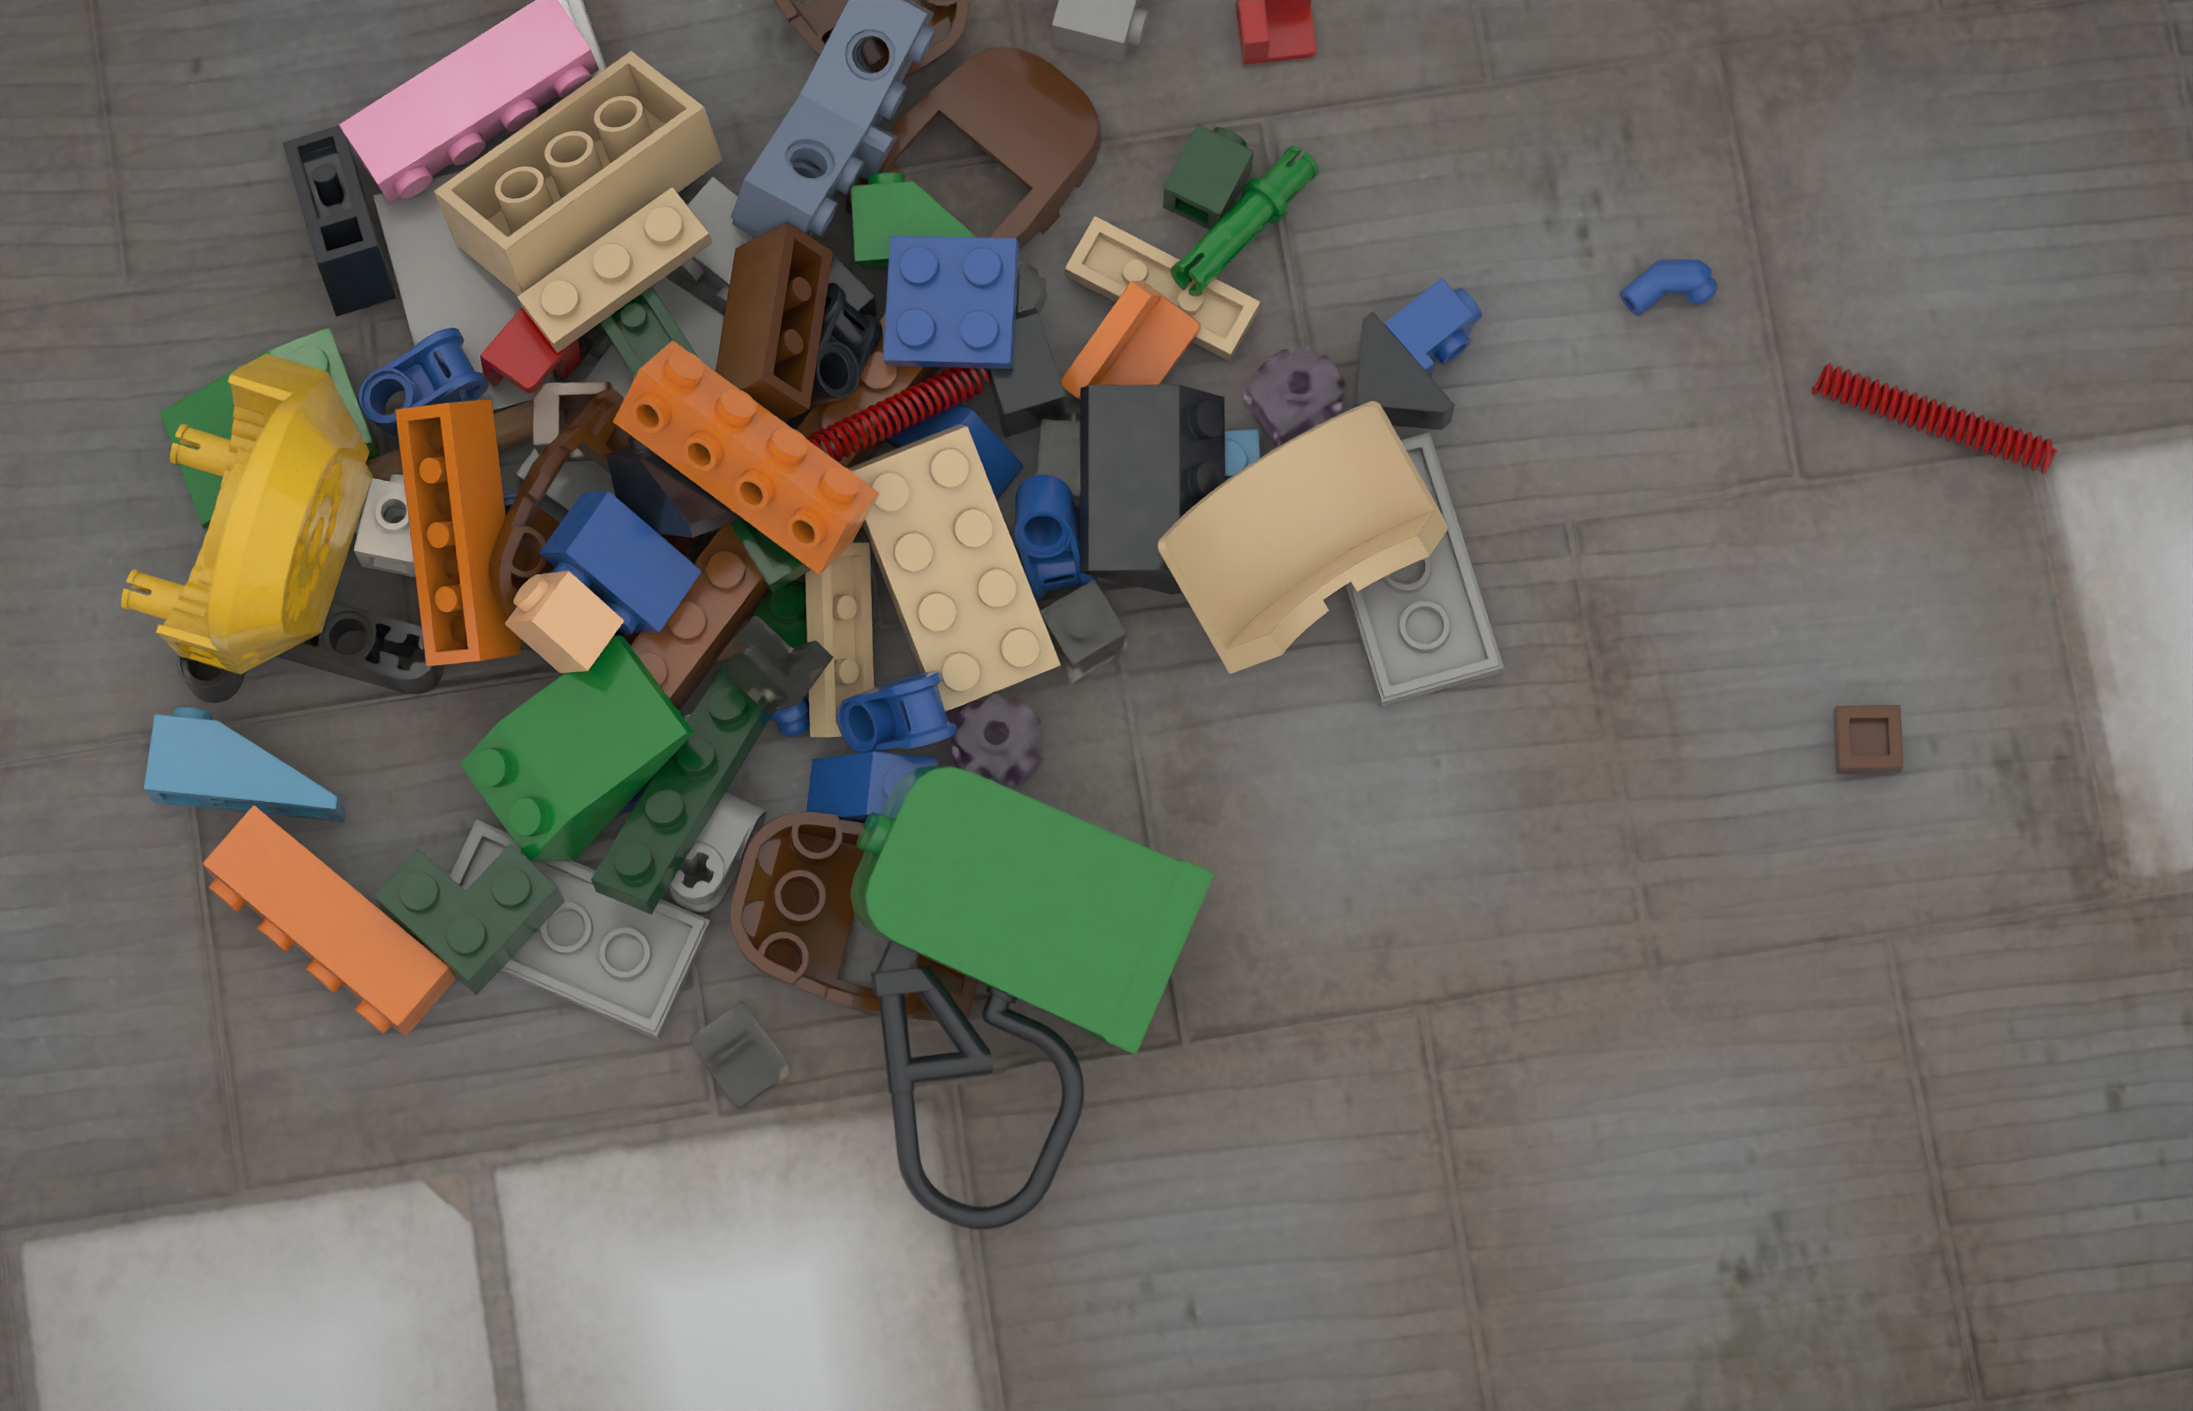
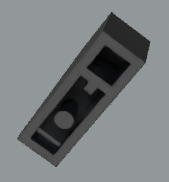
(339, 221)

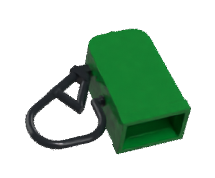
(1034, 913)

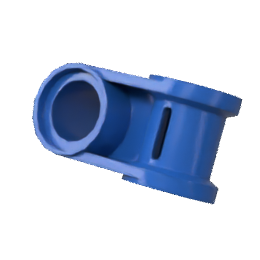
(424, 378)
(1049, 543)
(896, 715)

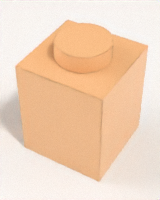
(563, 621)

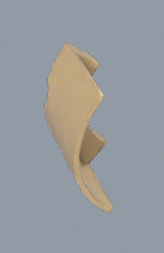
(1297, 529)

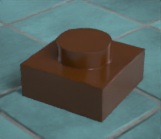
(1868, 739)

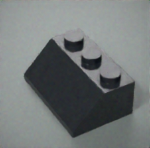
(1142, 467)

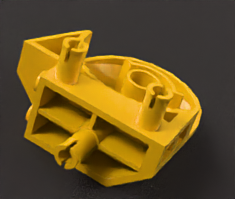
(278, 523)

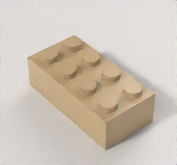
(578, 172)
(953, 568)

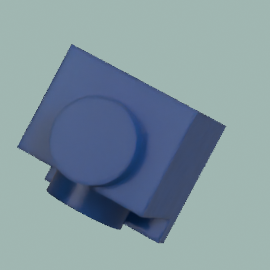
(1436, 324)

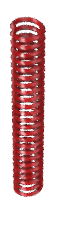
(952, 373)
(1934, 412)

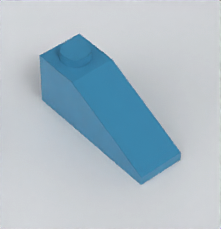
(214, 767)

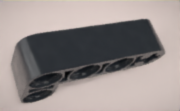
(320, 652)

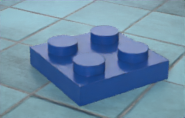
(951, 302)

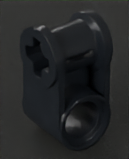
(843, 348)

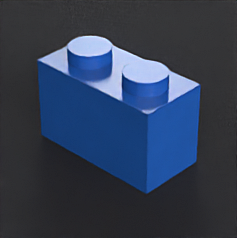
(621, 561)

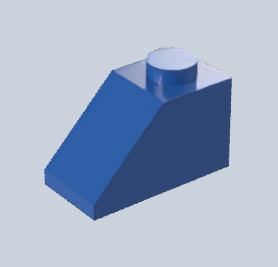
(858, 782)

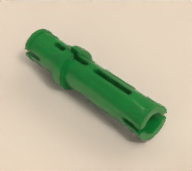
(1261, 203)

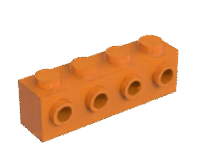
(745, 450)
(453, 526)
(328, 922)

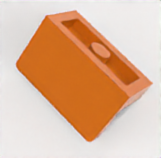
(1134, 342)

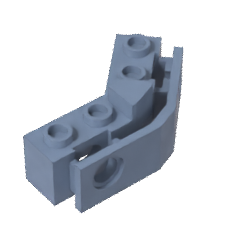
(835, 121)

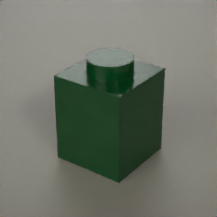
(1208, 176)

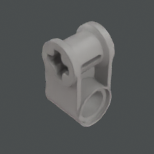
(718, 851)

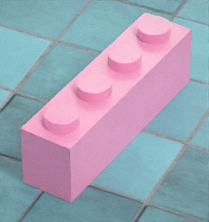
(470, 98)

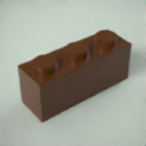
(775, 319)

